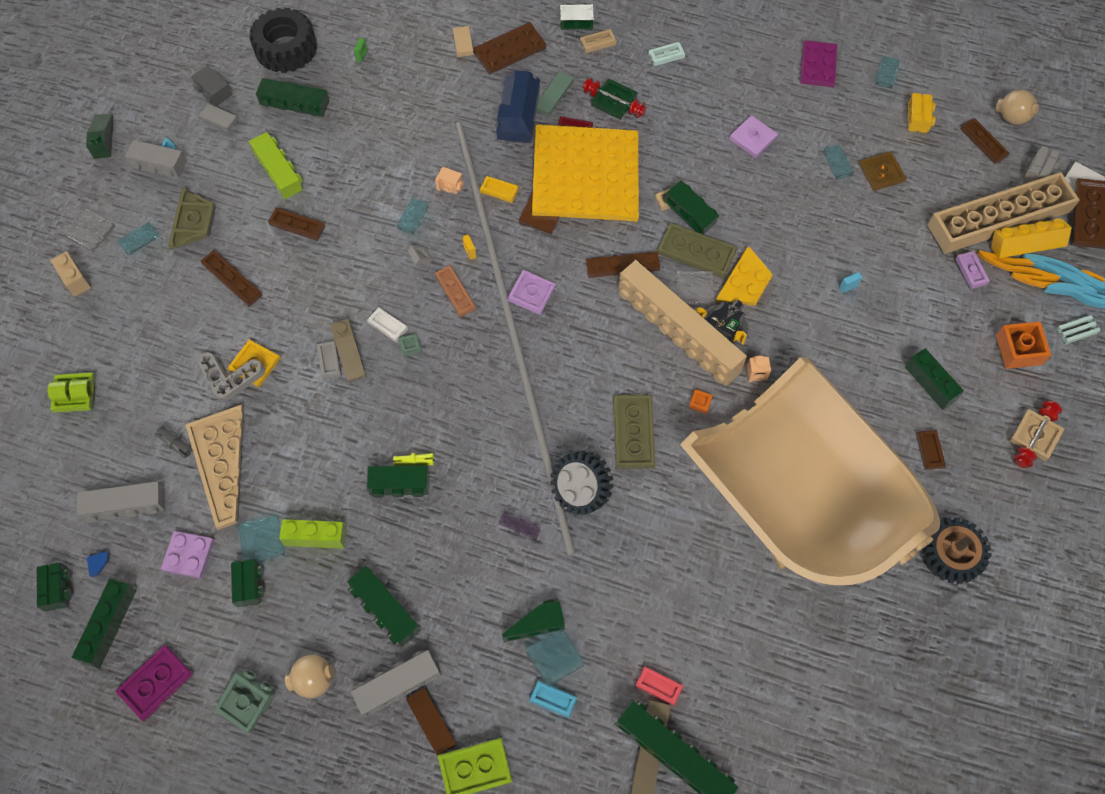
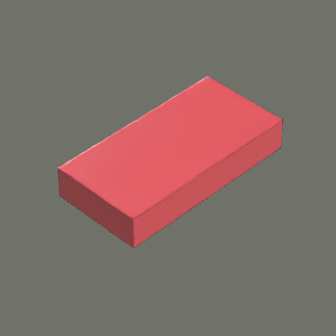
(659, 686)

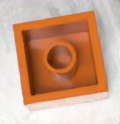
(1023, 345)

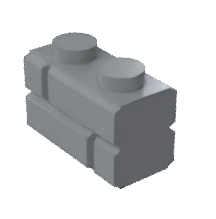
(1042, 164)

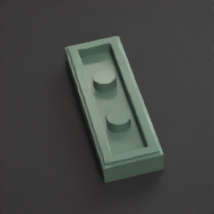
(554, 93)

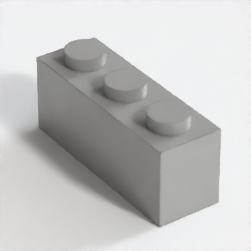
(155, 159)

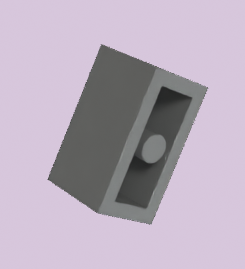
(211, 85)

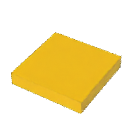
(254, 351)

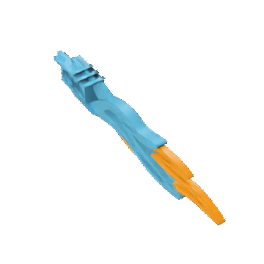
(1076, 283)

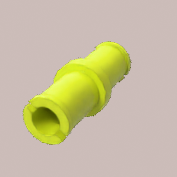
(414, 460)

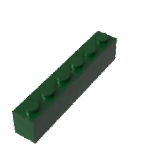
(673, 752)

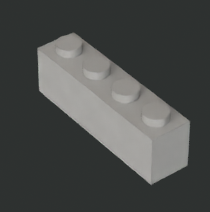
(120, 501)
(395, 684)

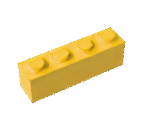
(1030, 238)

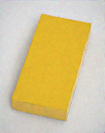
(499, 189)

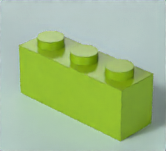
(313, 534)

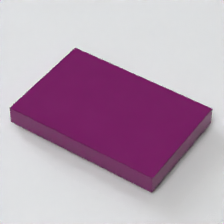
(154, 683)

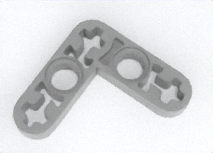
(228, 381)

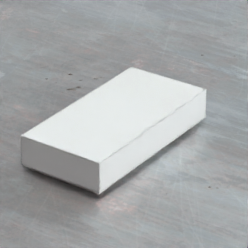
(387, 324)

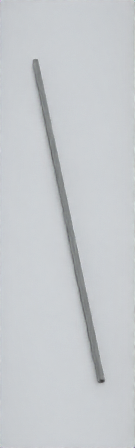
(515, 339)

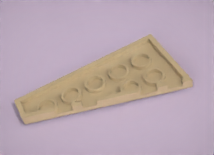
(217, 451)

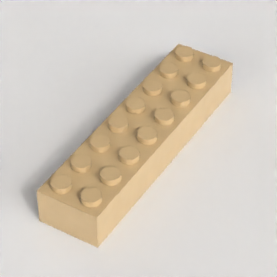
(1009, 208)
(681, 323)

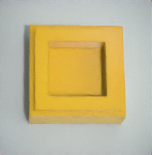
(469, 247)

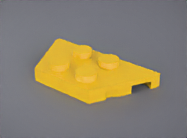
(746, 281)

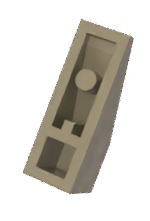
(347, 350)

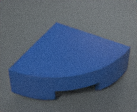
(97, 563)

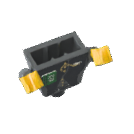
(727, 320)

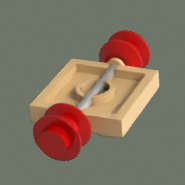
(1037, 434)

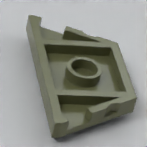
(191, 220)

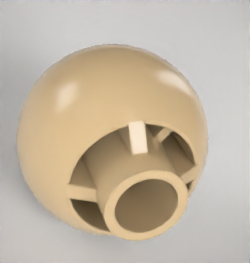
(1018, 107)
(310, 676)

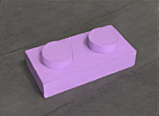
(972, 269)

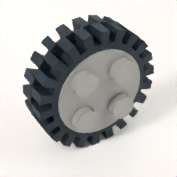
(581, 482)

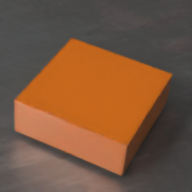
(700, 401)

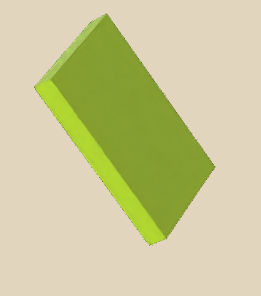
(475, 768)

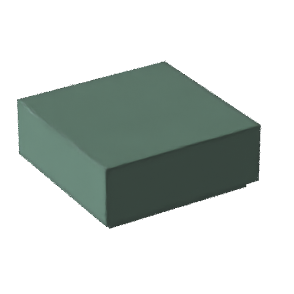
(409, 344)

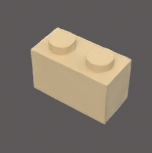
(70, 274)

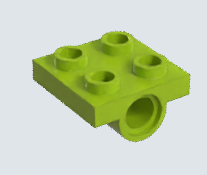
(71, 392)

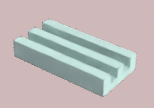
(668, 55)
(1090, 324)

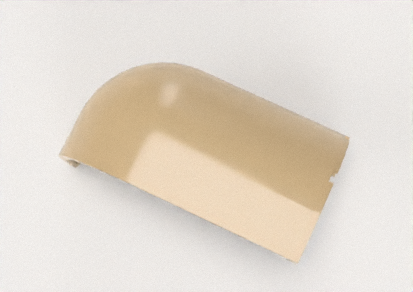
(817, 481)

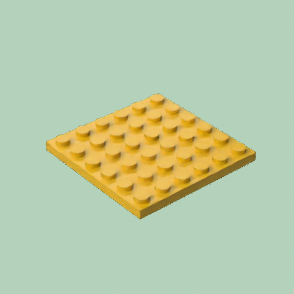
(586, 173)

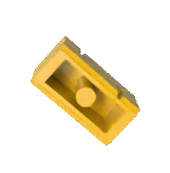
(921, 112)

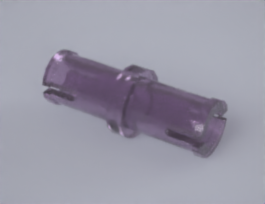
(519, 526)

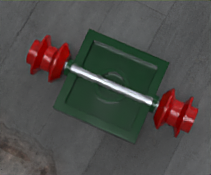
(614, 98)

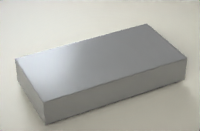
(218, 117)
(328, 360)

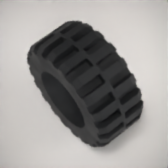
(281, 24)

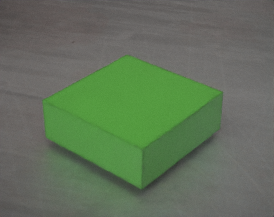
(360, 50)

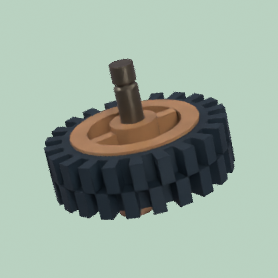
(957, 551)

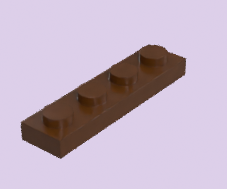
(616, 264)

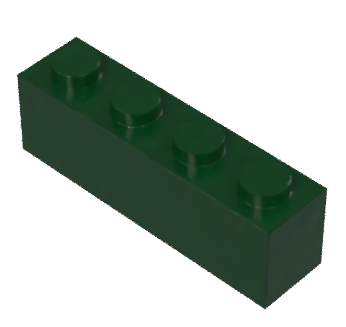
(292, 97)
(383, 606)
(104, 623)

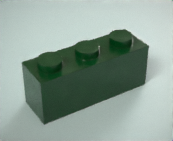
(691, 207)
(934, 378)
(398, 481)

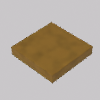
(882, 171)

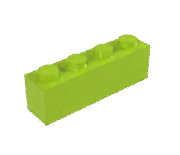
(275, 165)

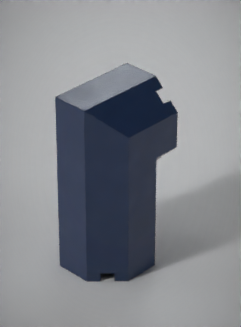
(518, 107)

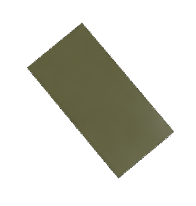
(697, 250)
(634, 432)

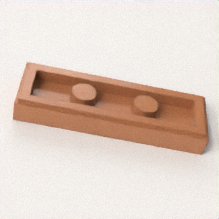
(455, 291)

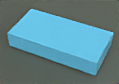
(553, 699)

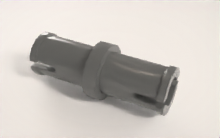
(173, 441)

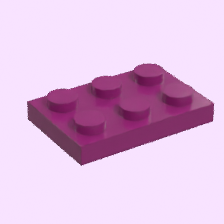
(818, 63)

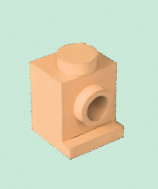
(449, 181)
(758, 364)

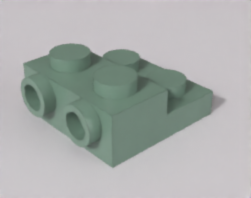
(245, 700)

